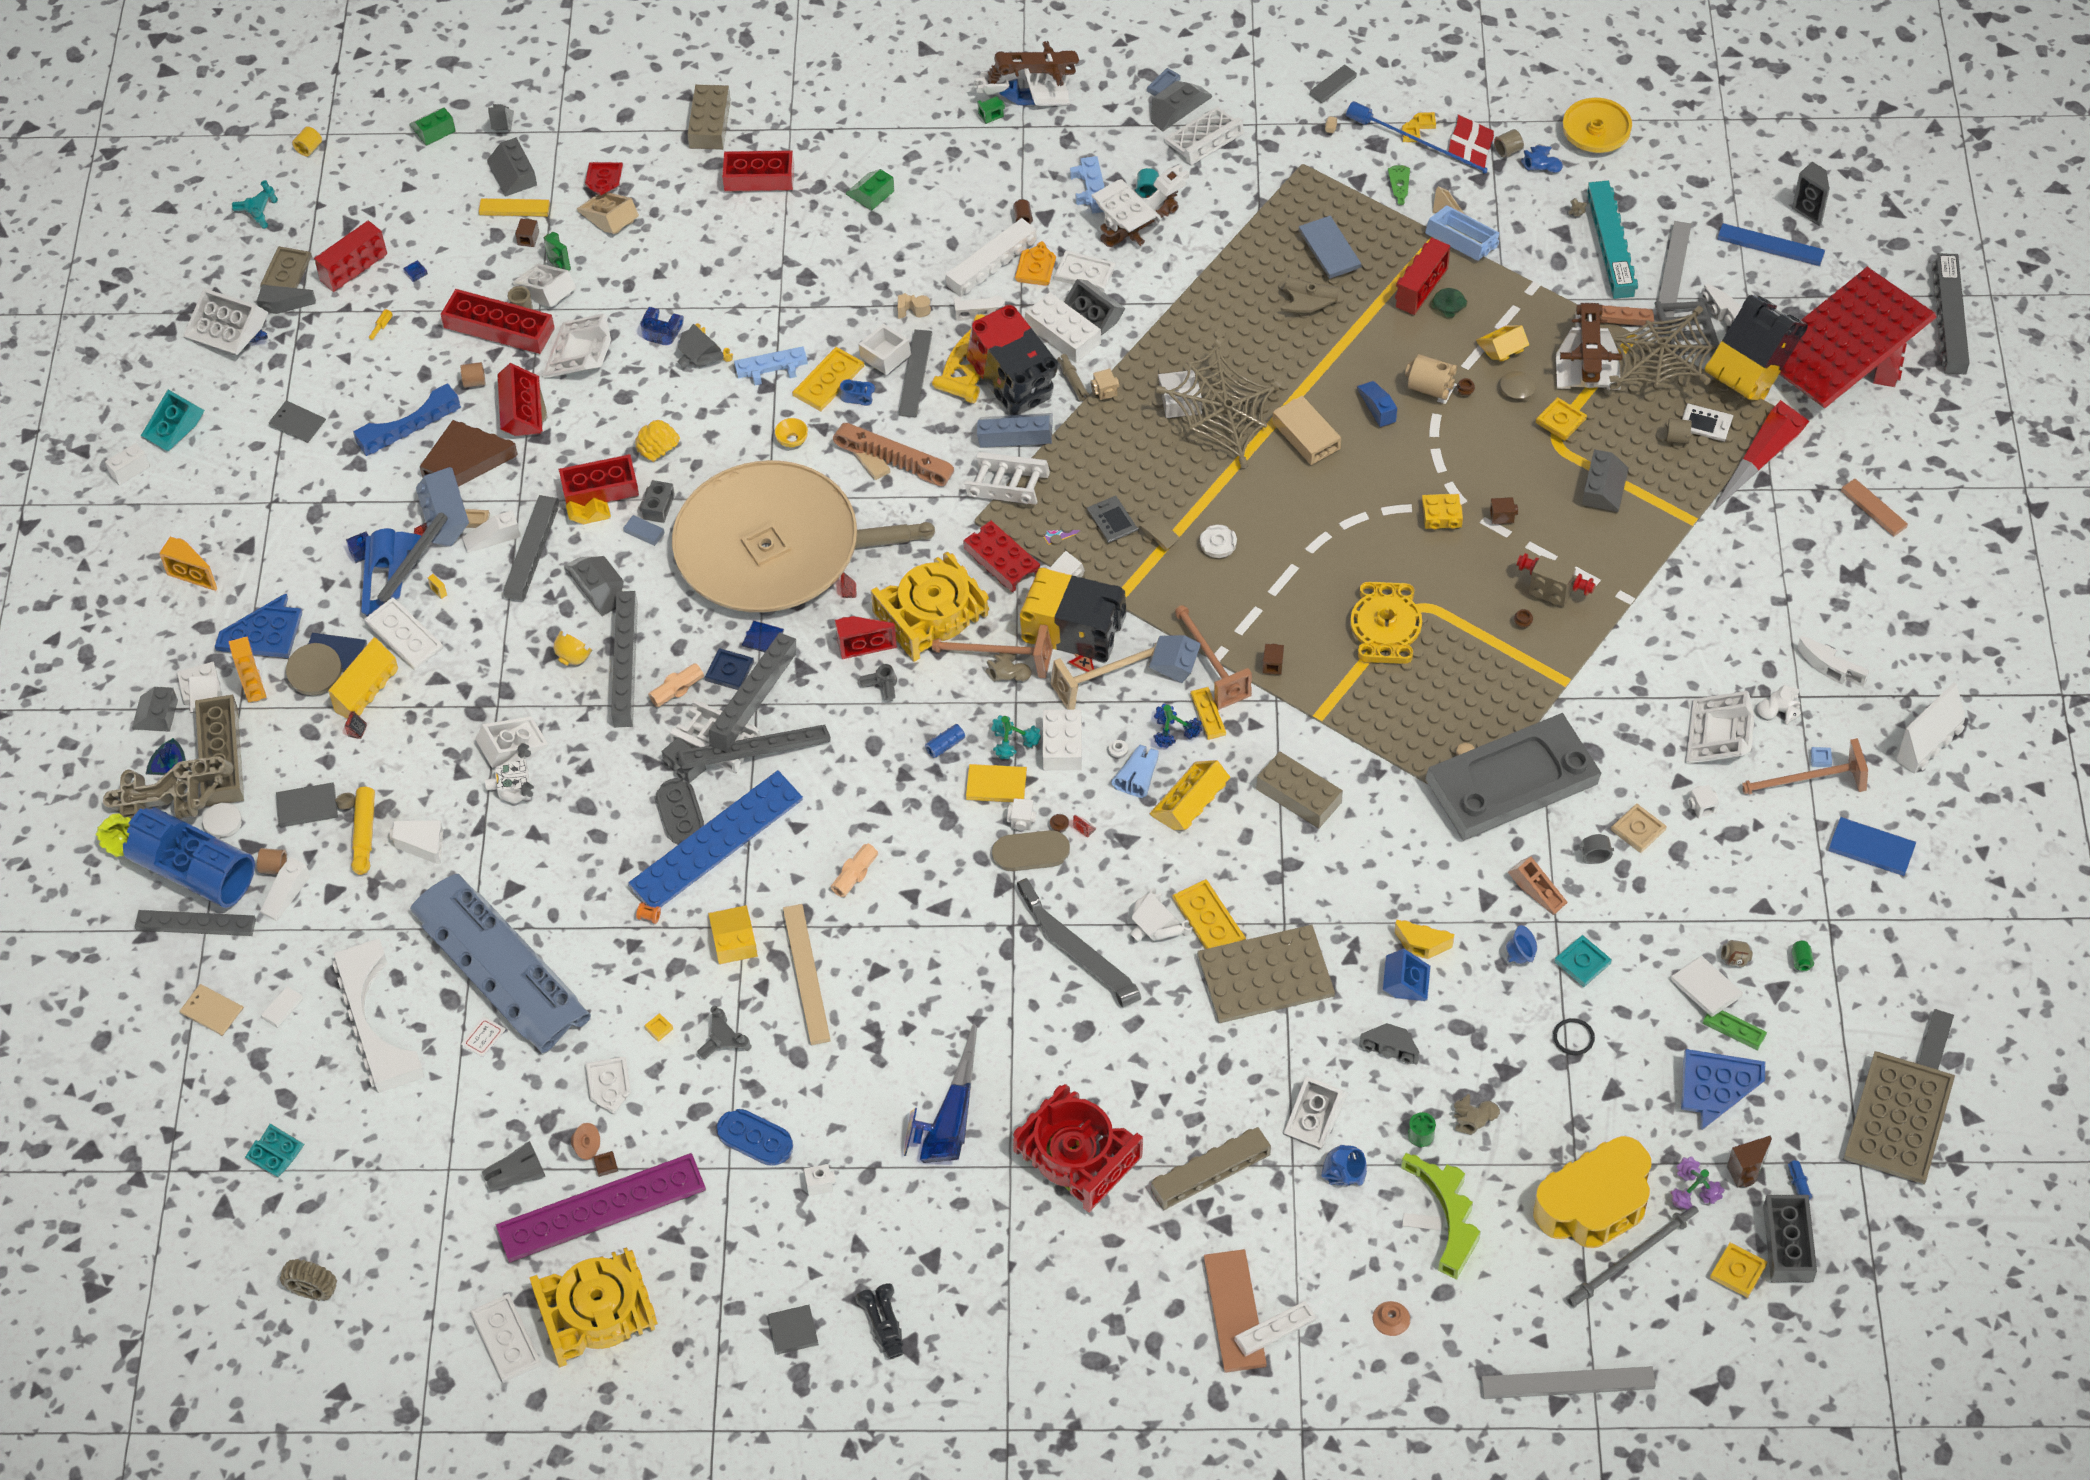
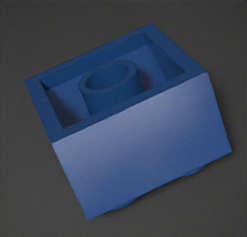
(1406, 976)

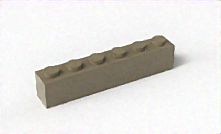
(1210, 1168)

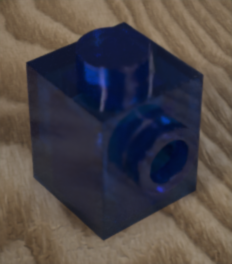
(357, 546)

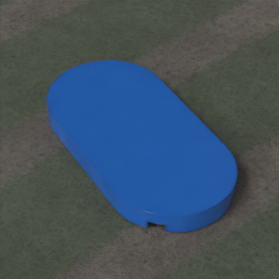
(755, 1137)

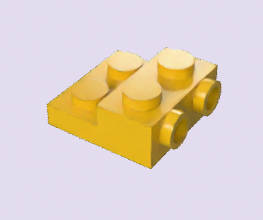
(1442, 511)

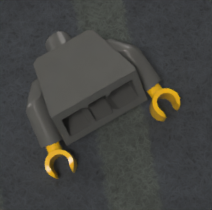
(700, 348)

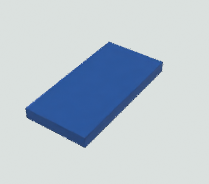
(1872, 846)

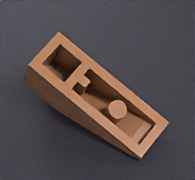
(1537, 885)

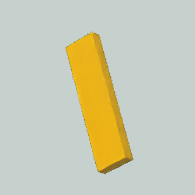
(514, 207)

